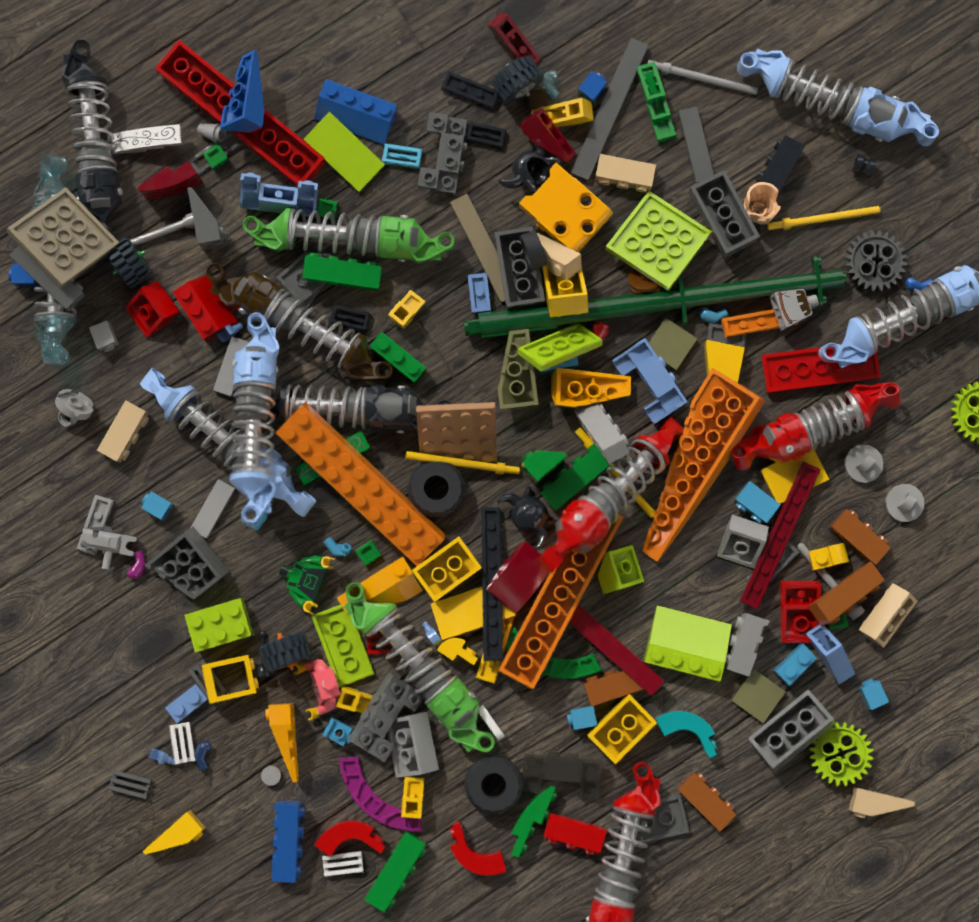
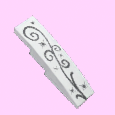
(146, 138)

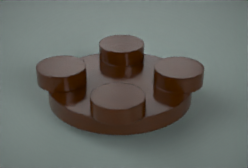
(640, 283)

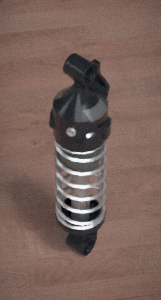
(97, 177)

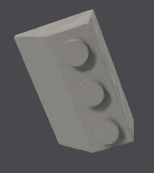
(413, 745)

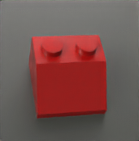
(151, 309)

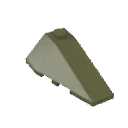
(517, 379)

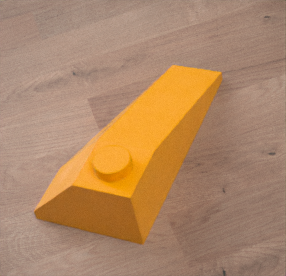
(582, 388)
(389, 585)
(284, 730)

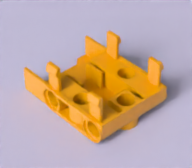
(560, 204)

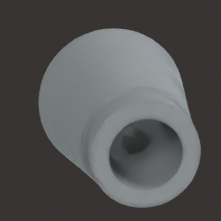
(212, 132)

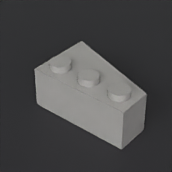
(745, 643)

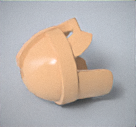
(761, 202)

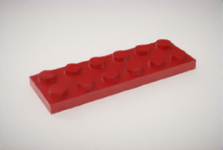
(806, 370)

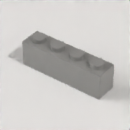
(602, 431)

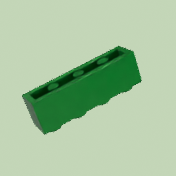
(341, 273)
(575, 478)
(395, 871)

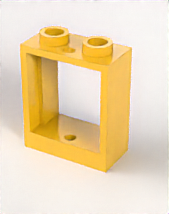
(209, 683)

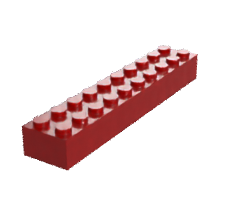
(210, 92)

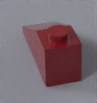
(511, 37)
(544, 133)

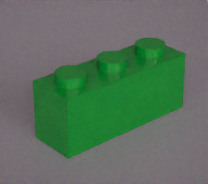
(398, 358)

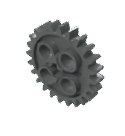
(892, 264)

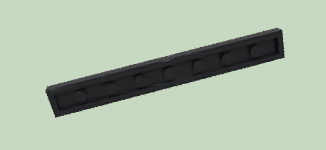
(490, 565)

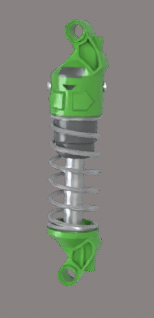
(386, 236)
(444, 695)

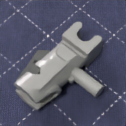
(104, 539)

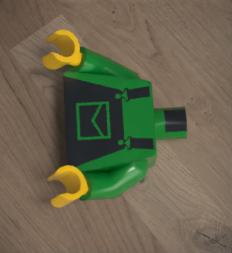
(306, 579)

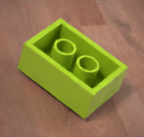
(219, 625)

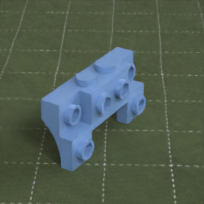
(277, 198)
(656, 378)

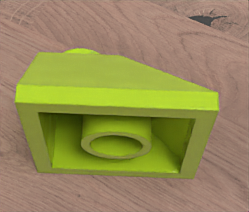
(619, 570)

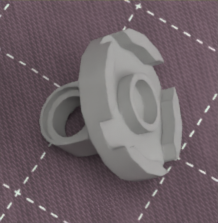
(74, 406)
(863, 464)
(904, 503)

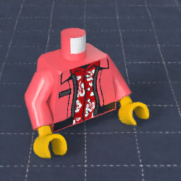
(323, 684)

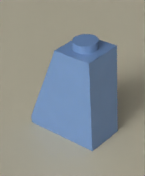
(831, 653)

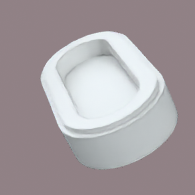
(491, 723)

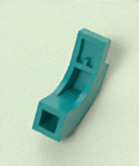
(677, 720)

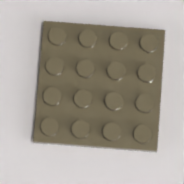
(62, 237)

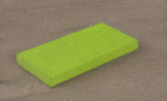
(344, 152)
(559, 347)
(342, 646)

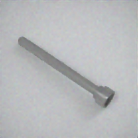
(186, 222)
(857, 610)

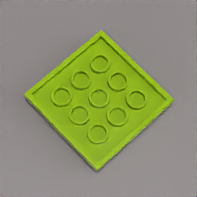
(658, 240)

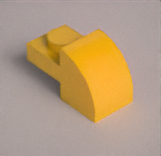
(406, 309)
(828, 556)
(454, 646)
(353, 700)
(412, 797)

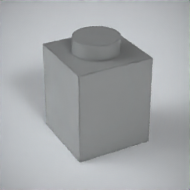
(104, 336)

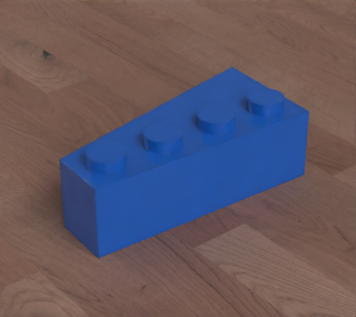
(287, 841)

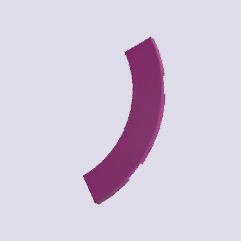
(370, 802)

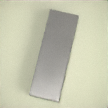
(224, 381)
(213, 508)
(97, 517)

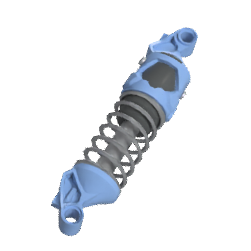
(861, 109)

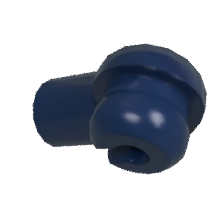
(200, 754)

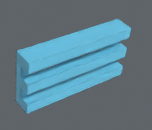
(407, 157)

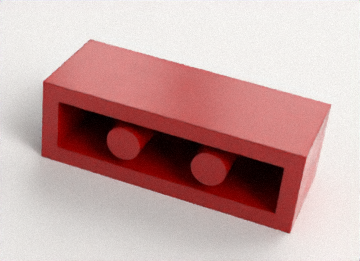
(574, 833)

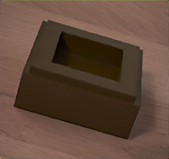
(537, 99)

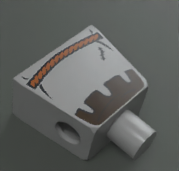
(792, 307)

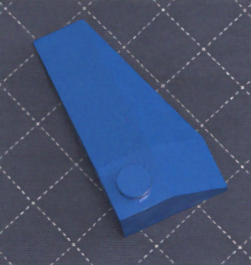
(246, 102)

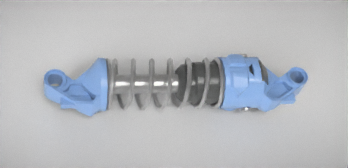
(946, 297)
(253, 386)
(179, 403)

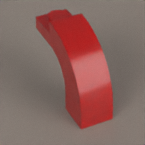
(347, 830)
(478, 863)

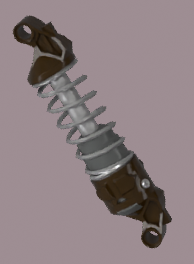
(260, 295)

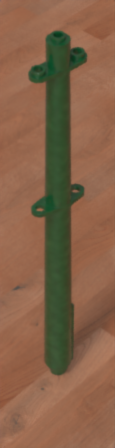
(538, 317)

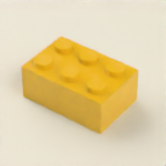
(565, 296)
(446, 569)
(621, 728)

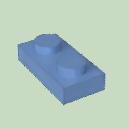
(479, 293)
(186, 703)

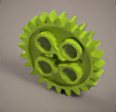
(964, 410)
(848, 771)

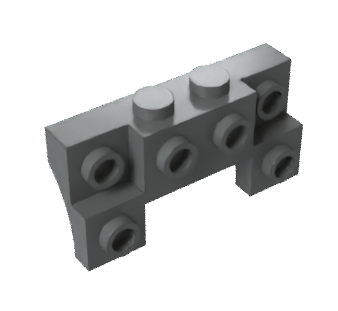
(449, 162)
(381, 714)

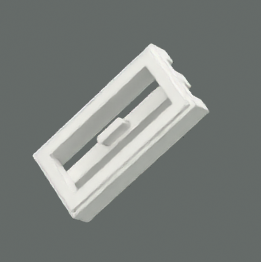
(182, 744)
(326, 865)

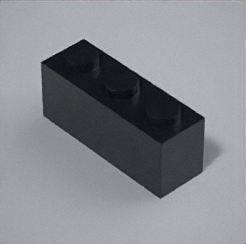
(781, 163)

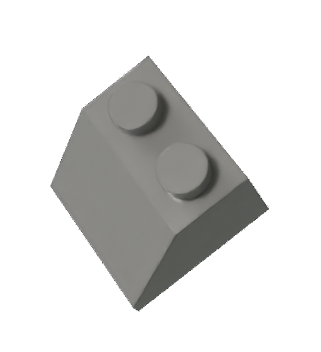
(743, 541)

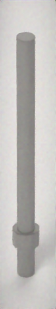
(666, 68)

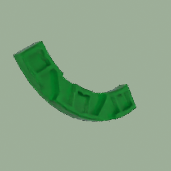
(564, 668)

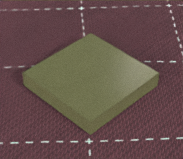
(672, 343)
(758, 696)

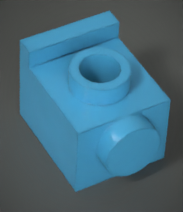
(330, 731)

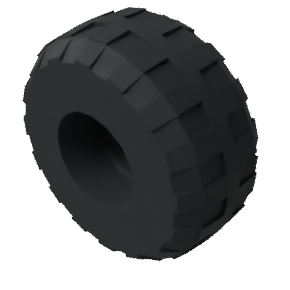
(441, 507)
(485, 802)

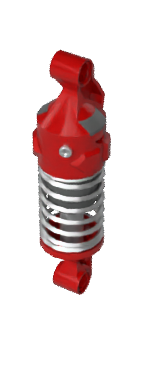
(798, 434)

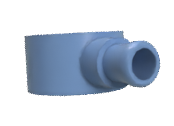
(229, 332)
(432, 634)
(161, 756)

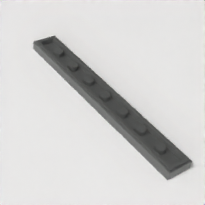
(609, 109)

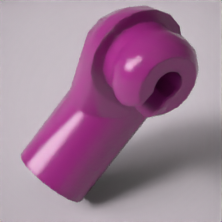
(138, 568)

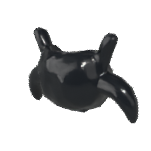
(530, 169)
(529, 515)

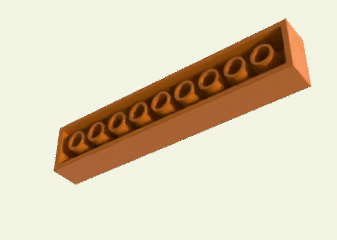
(360, 483)
(552, 613)

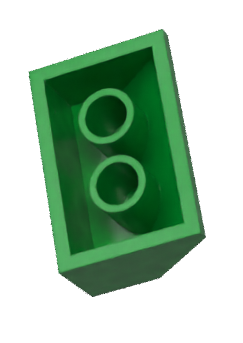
(541, 464)

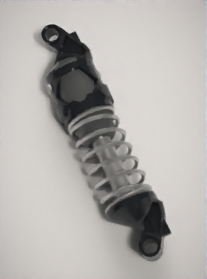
(371, 407)

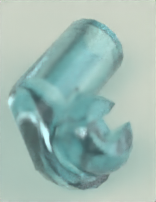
(548, 83)

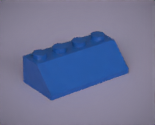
(357, 111)

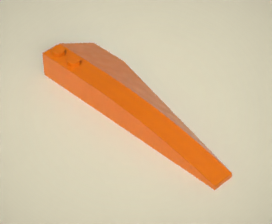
(714, 426)

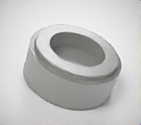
(271, 775)

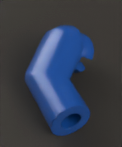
(913, 284)

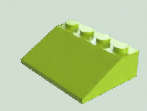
(688, 643)

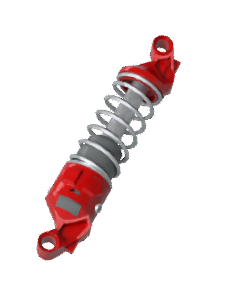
(590, 517)
(618, 885)

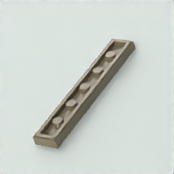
(480, 241)

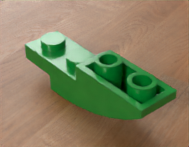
(534, 811)

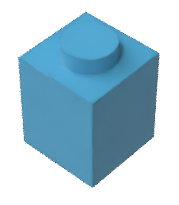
(156, 505)
(873, 694)
(582, 717)

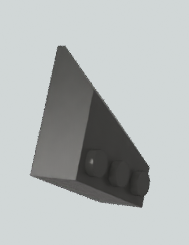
(189, 564)

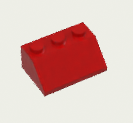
(204, 308)

